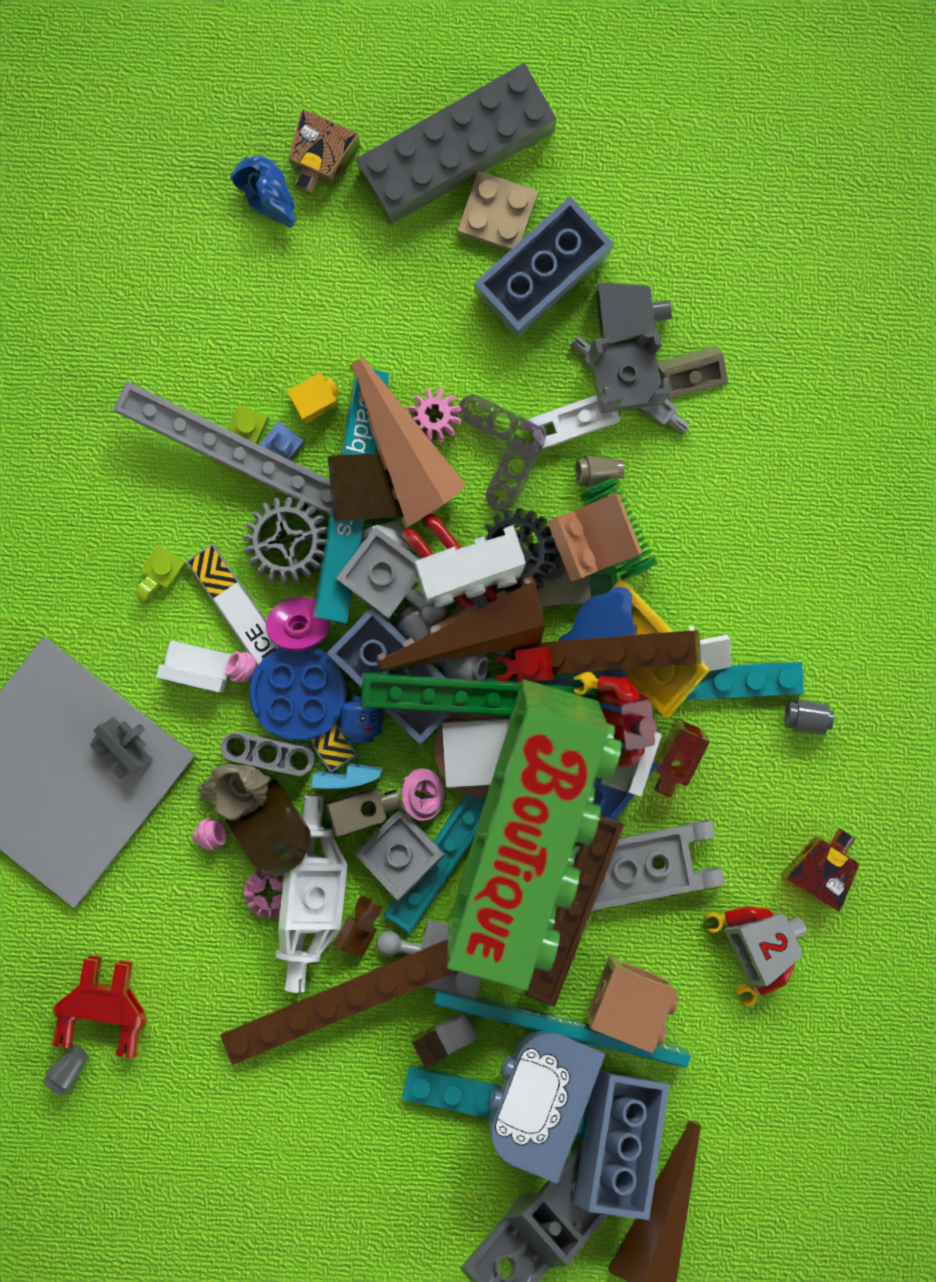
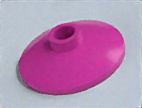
(289, 617)

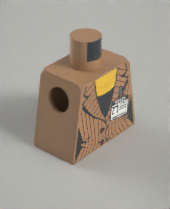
(320, 151)

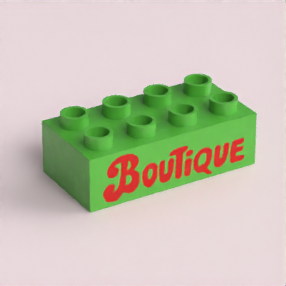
(527, 836)

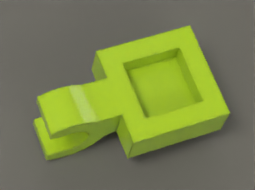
(161, 569)

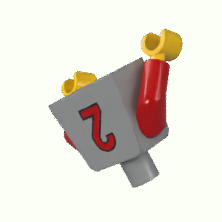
(763, 946)

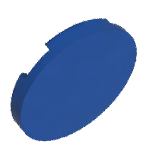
(297, 693)

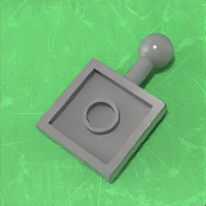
(385, 575)
(460, 983)

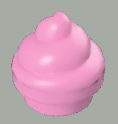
(240, 667)
(210, 834)

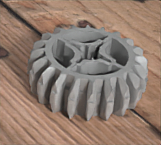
(271, 543)

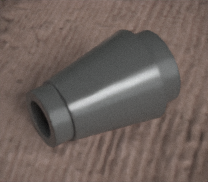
(65, 1072)

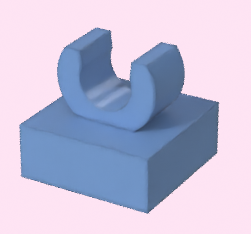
(282, 441)

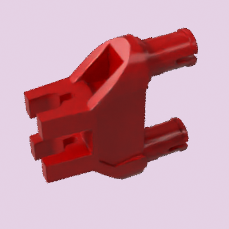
(102, 1003)

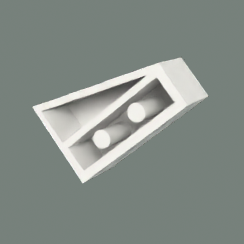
(470, 568)

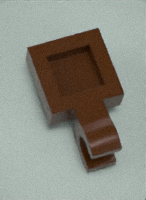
(358, 931)

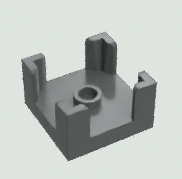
(628, 373)

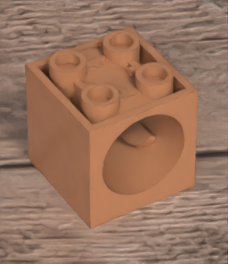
(632, 1005)

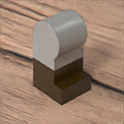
(444, 1039)

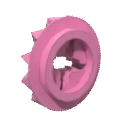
(429, 784)
(258, 903)

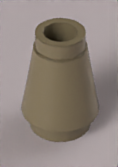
(596, 470)

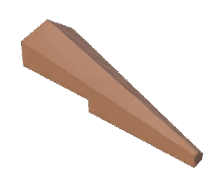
(416, 467)

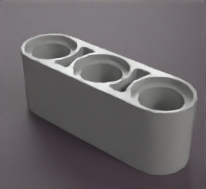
(252, 753)

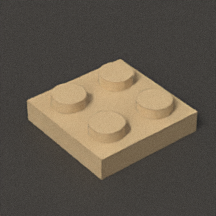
(497, 211)

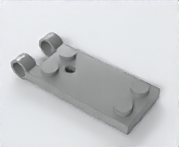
(631, 871)

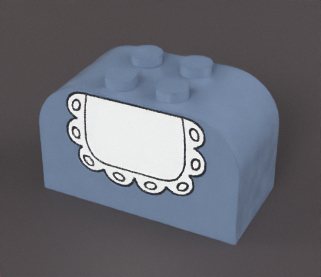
(542, 1101)

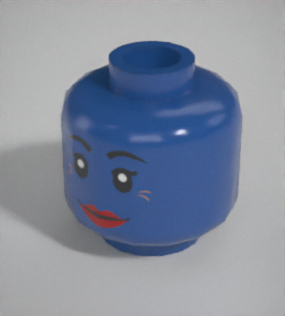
(360, 723)

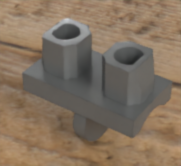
(123, 743)

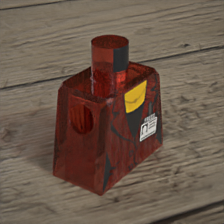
(685, 744)
(825, 869)

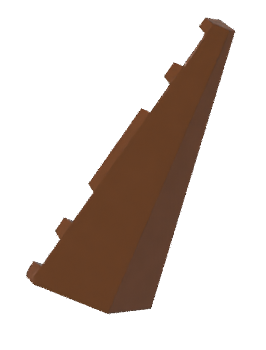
(655, 1245)

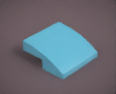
(356, 775)

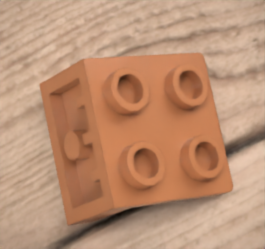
(594, 537)

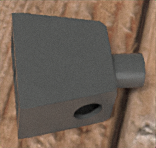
(628, 311)

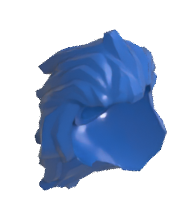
(265, 189)

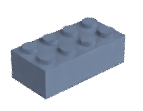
(543, 267)
(358, 655)
(621, 1145)

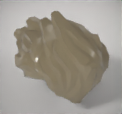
(235, 790)

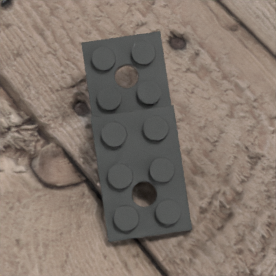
(536, 1232)

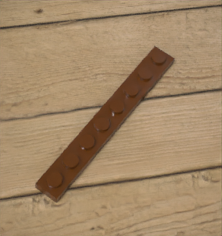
(337, 1002)

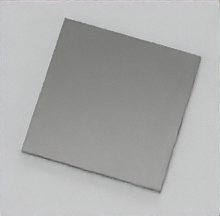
(59, 798)

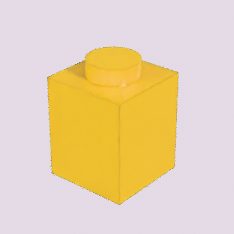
(314, 397)

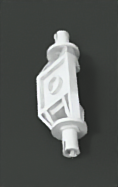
(311, 899)

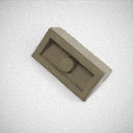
(694, 371)

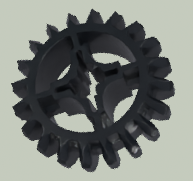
(528, 524)

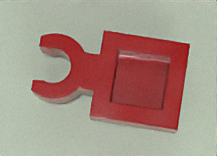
(529, 665)

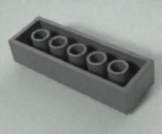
(457, 143)

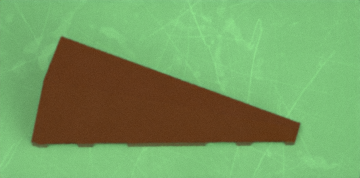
(504, 624)

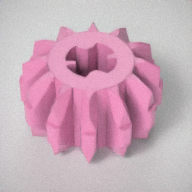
(444, 411)

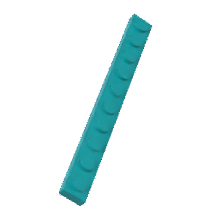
(723, 683)

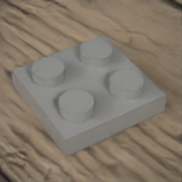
(400, 854)

